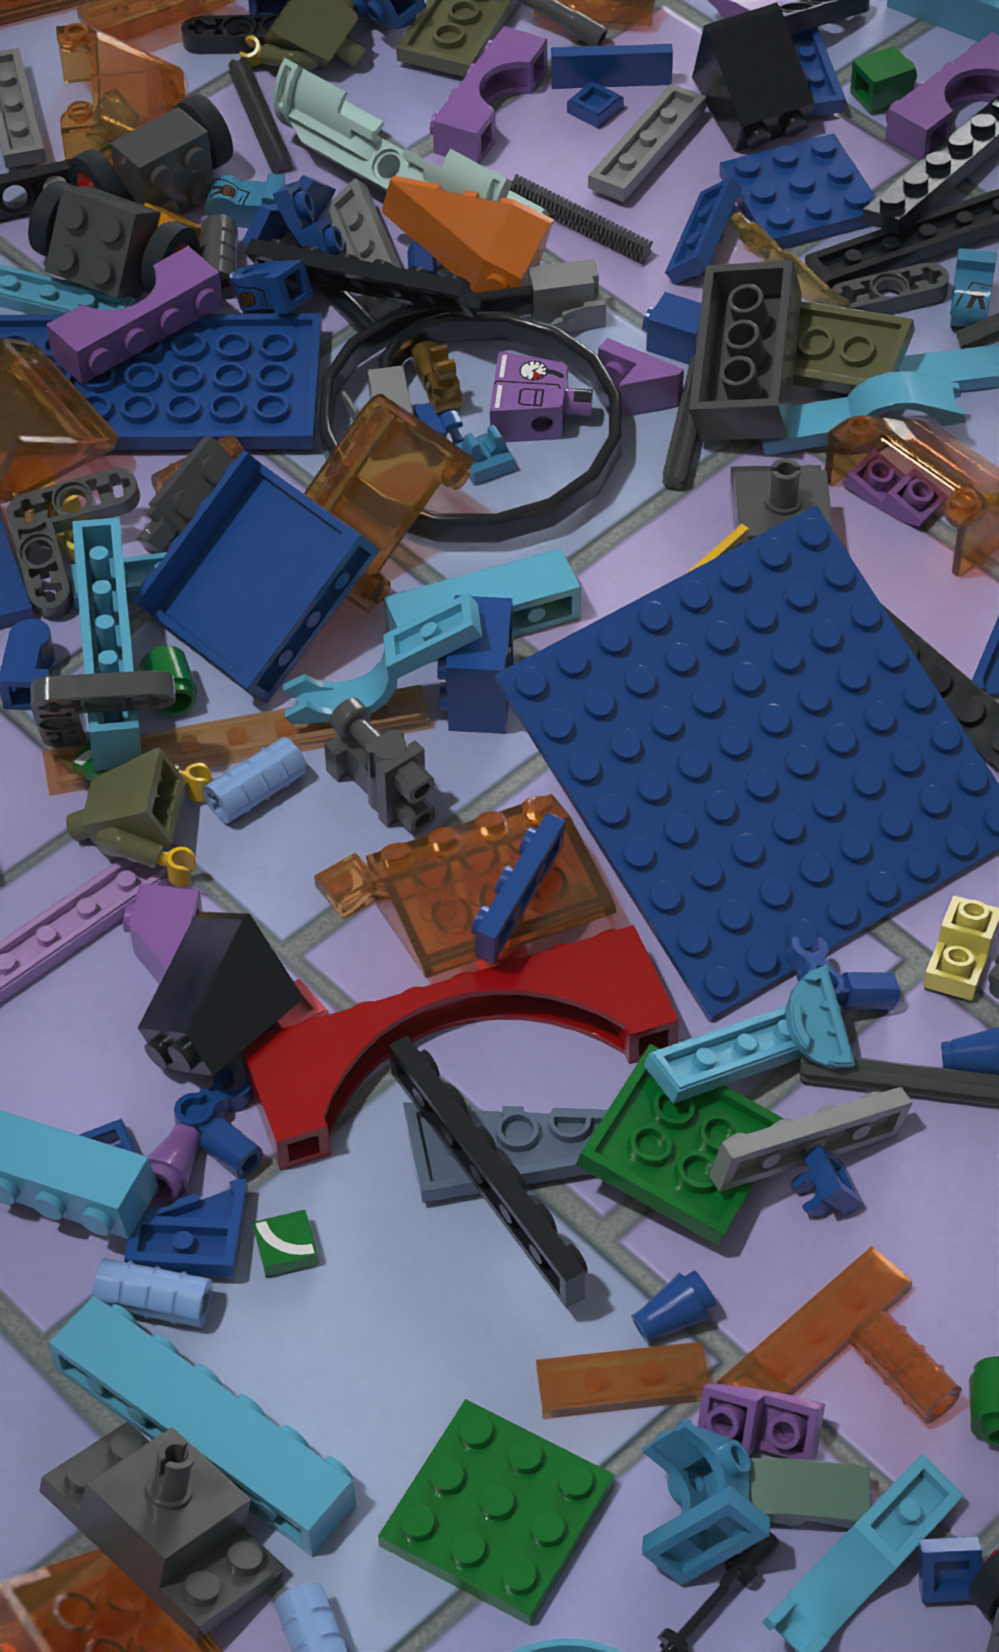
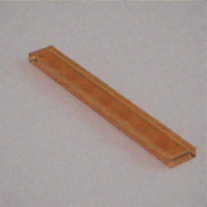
(241, 737)

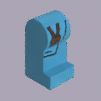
(241, 198)
(972, 286)

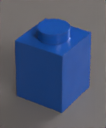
(672, 327)

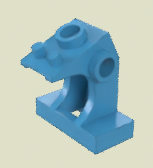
(713, 1488)

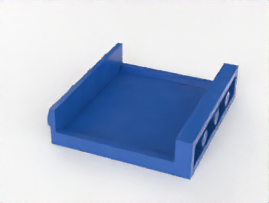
(255, 575)

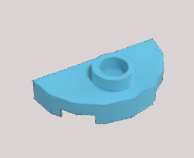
(816, 1021)

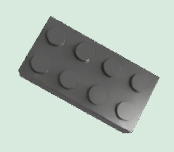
(746, 351)

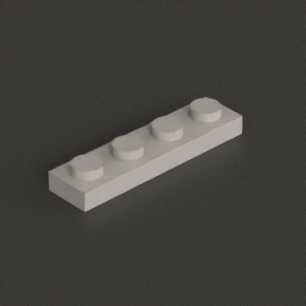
(19, 127)
(647, 142)
(363, 234)
(781, 1146)

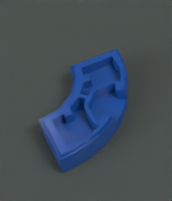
(268, 220)

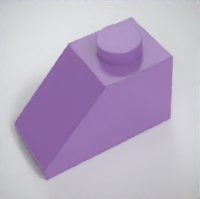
(159, 923)

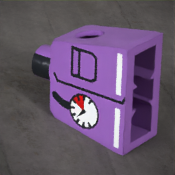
(534, 398)

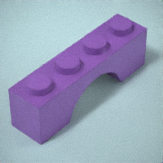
(509, 66)
(925, 114)
(96, 340)

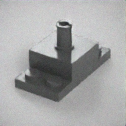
(776, 493)
(166, 1524)

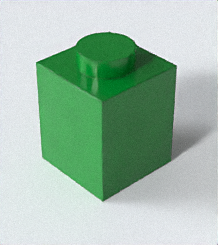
(882, 79)

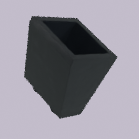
(753, 78)
(216, 995)

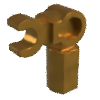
(437, 375)

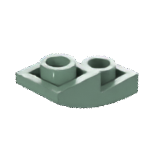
(809, 1491)

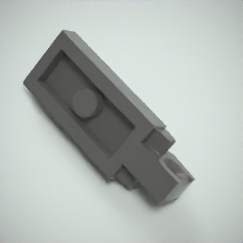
(183, 492)

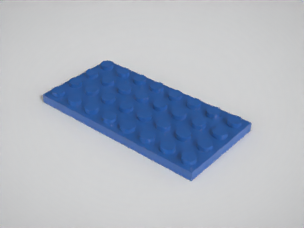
(208, 379)

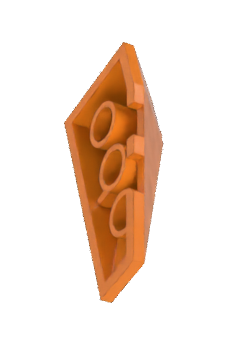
(470, 235)

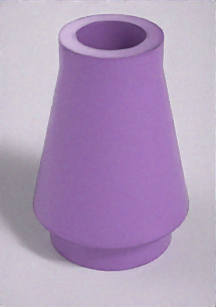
(174, 1161)

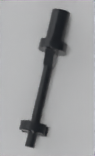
(740, 1572)

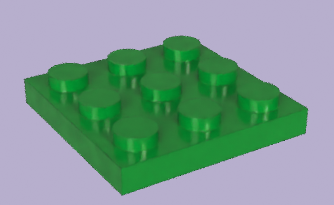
(668, 1149)
(497, 1511)

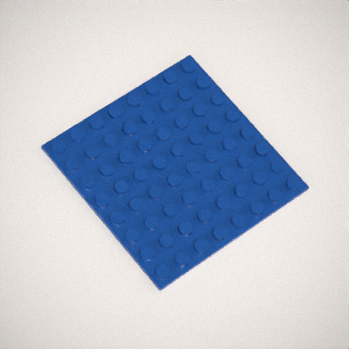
(758, 758)

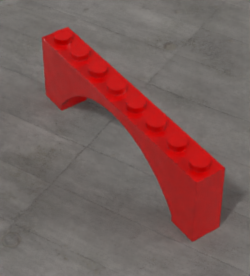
(587, 986)

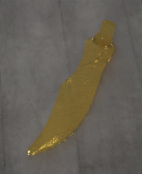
(764, 246)

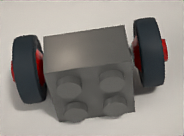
(163, 160)
(103, 238)

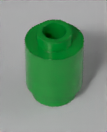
(173, 660)
(985, 1400)

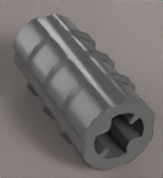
(219, 248)

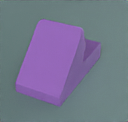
(642, 379)

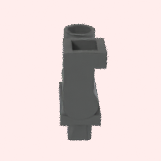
(380, 766)

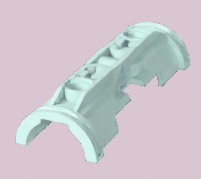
(351, 140)

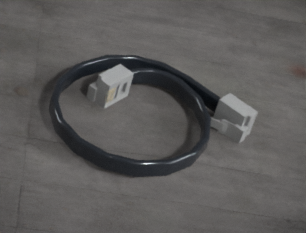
(560, 302)

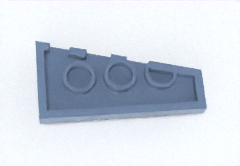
(535, 1143)

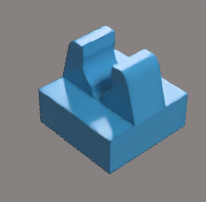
(490, 454)

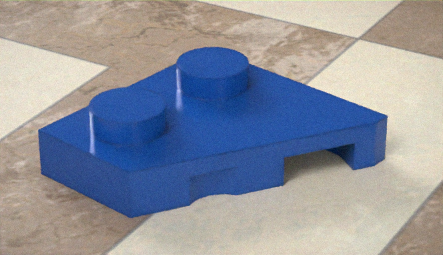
(192, 1234)

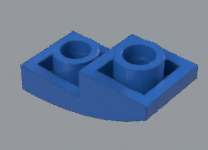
(298, 210)

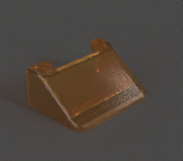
(126, 88)
(43, 422)
(973, 478)
(383, 481)

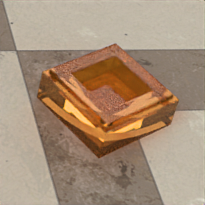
(346, 885)

